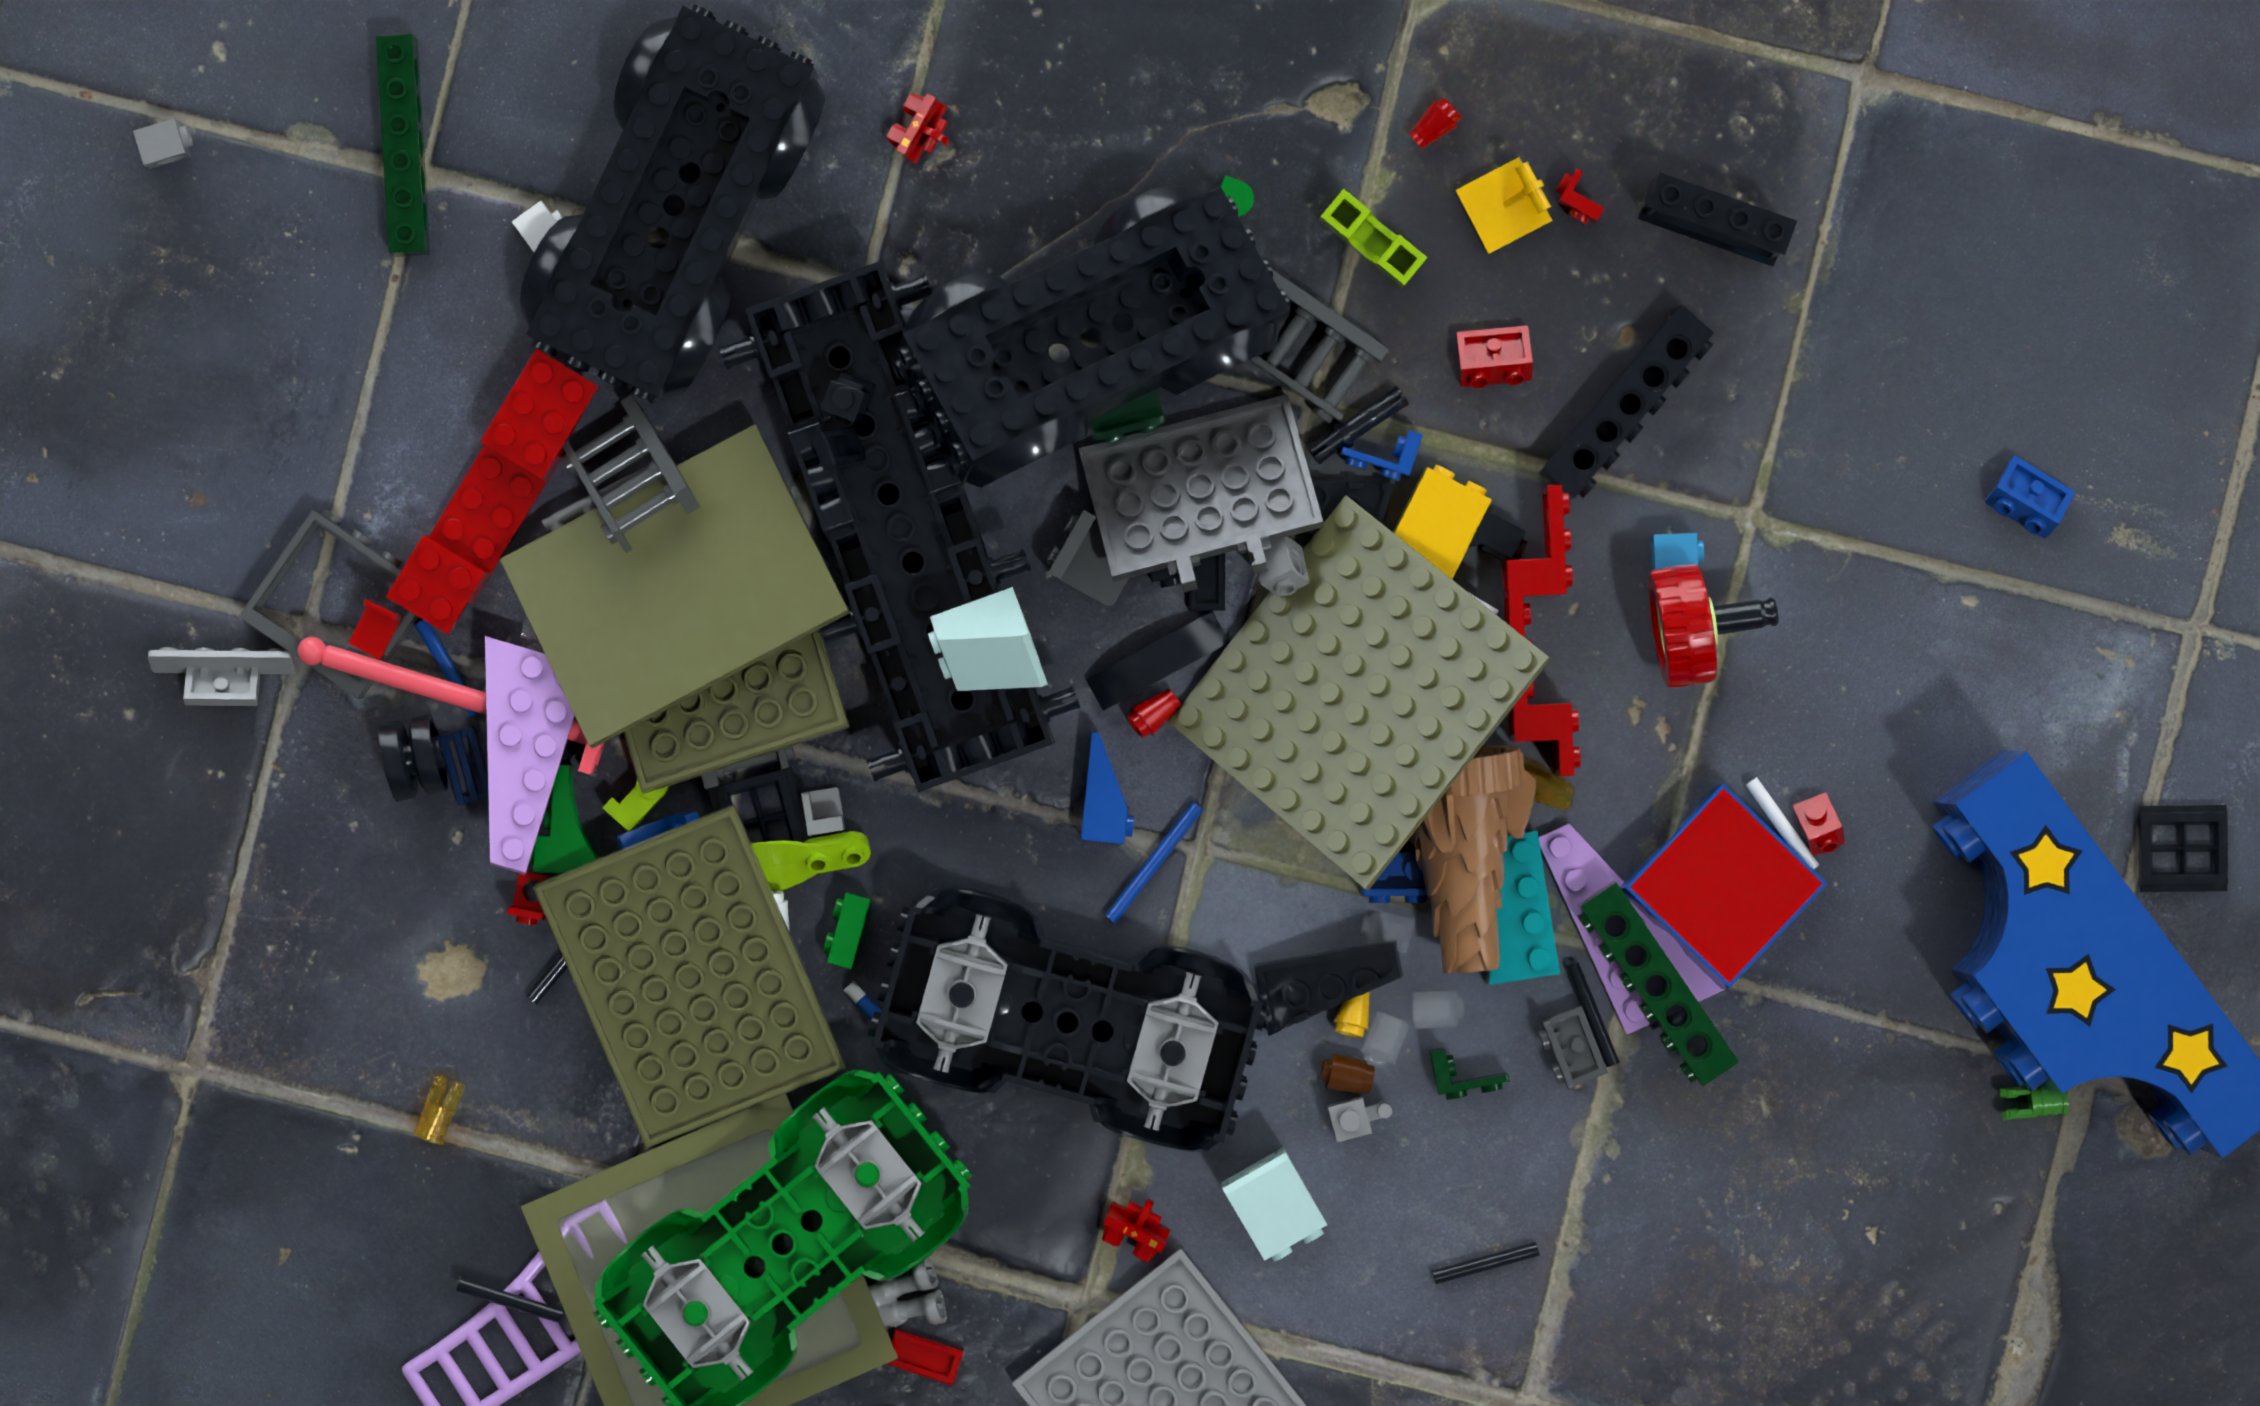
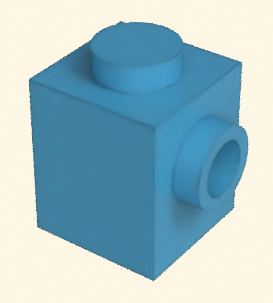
(1675, 550)

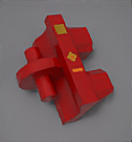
(923, 130)
(1137, 1224)

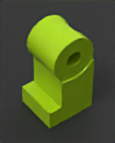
(634, 806)

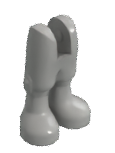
(897, 1312)

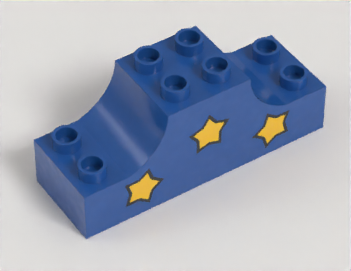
(2082, 968)

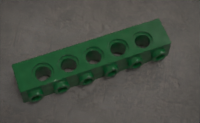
(403, 145)
(1717, 1055)

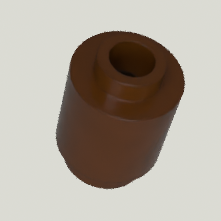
(1347, 1074)

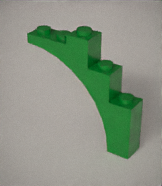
(568, 842)

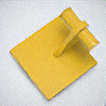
(1505, 204)

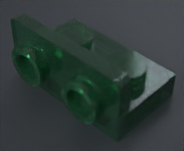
(1139, 414)

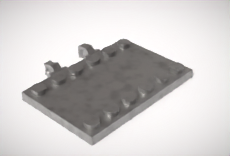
(1201, 490)

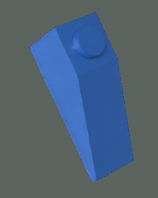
(1104, 807)

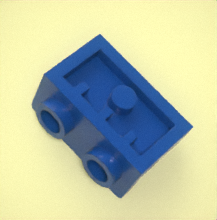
(2030, 497)
(1399, 879)

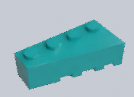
(1525, 916)

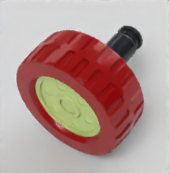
(1689, 625)

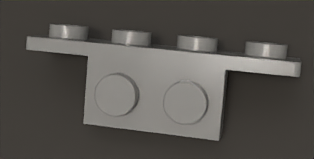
(221, 676)

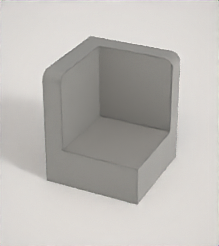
(823, 811)

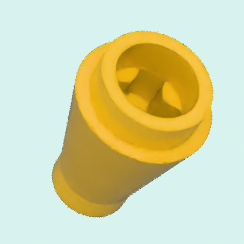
(1353, 1016)

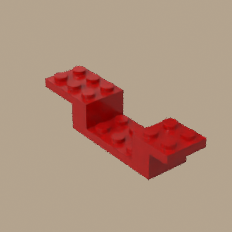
(496, 494)
(1536, 579)

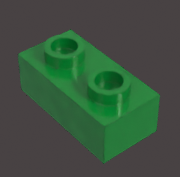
(851, 918)

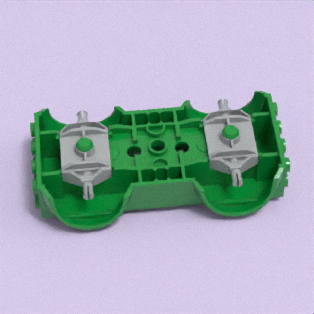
(884, 1208)

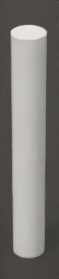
(1780, 821)

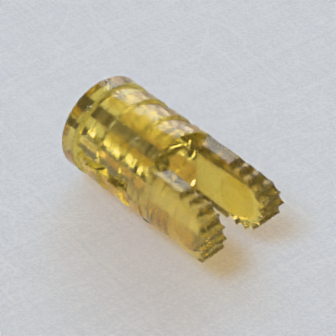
(1551, 789)
(436, 1117)

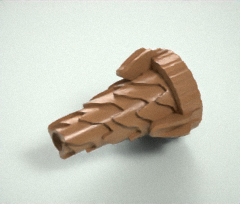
(1463, 854)

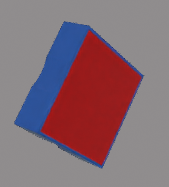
(1723, 886)

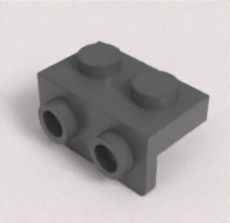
(1573, 1047)

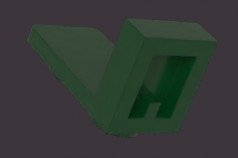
(1444, 1068)

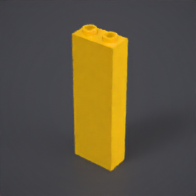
(1442, 518)

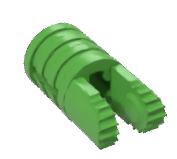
(2040, 1102)

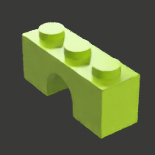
(1371, 239)

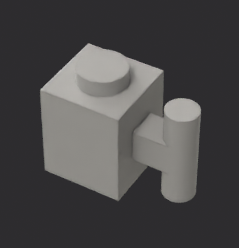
(1351, 1117)

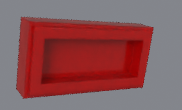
(926, 1357)

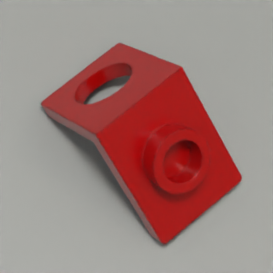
(375, 629)
(525, 910)

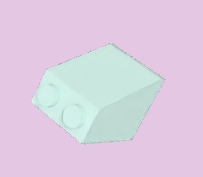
(987, 645)
(1274, 1205)

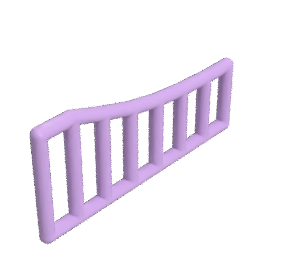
(469, 1332)

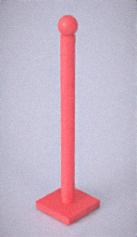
(313, 651)

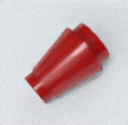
(1435, 123)
(1153, 713)

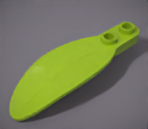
(795, 862)

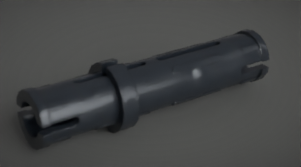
(1357, 425)

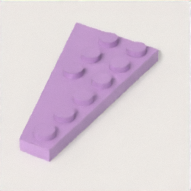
(525, 746)
(1581, 874)

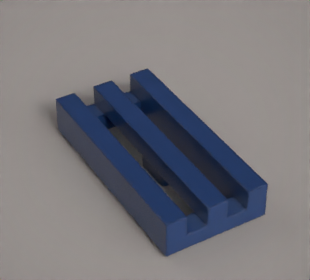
(452, 769)

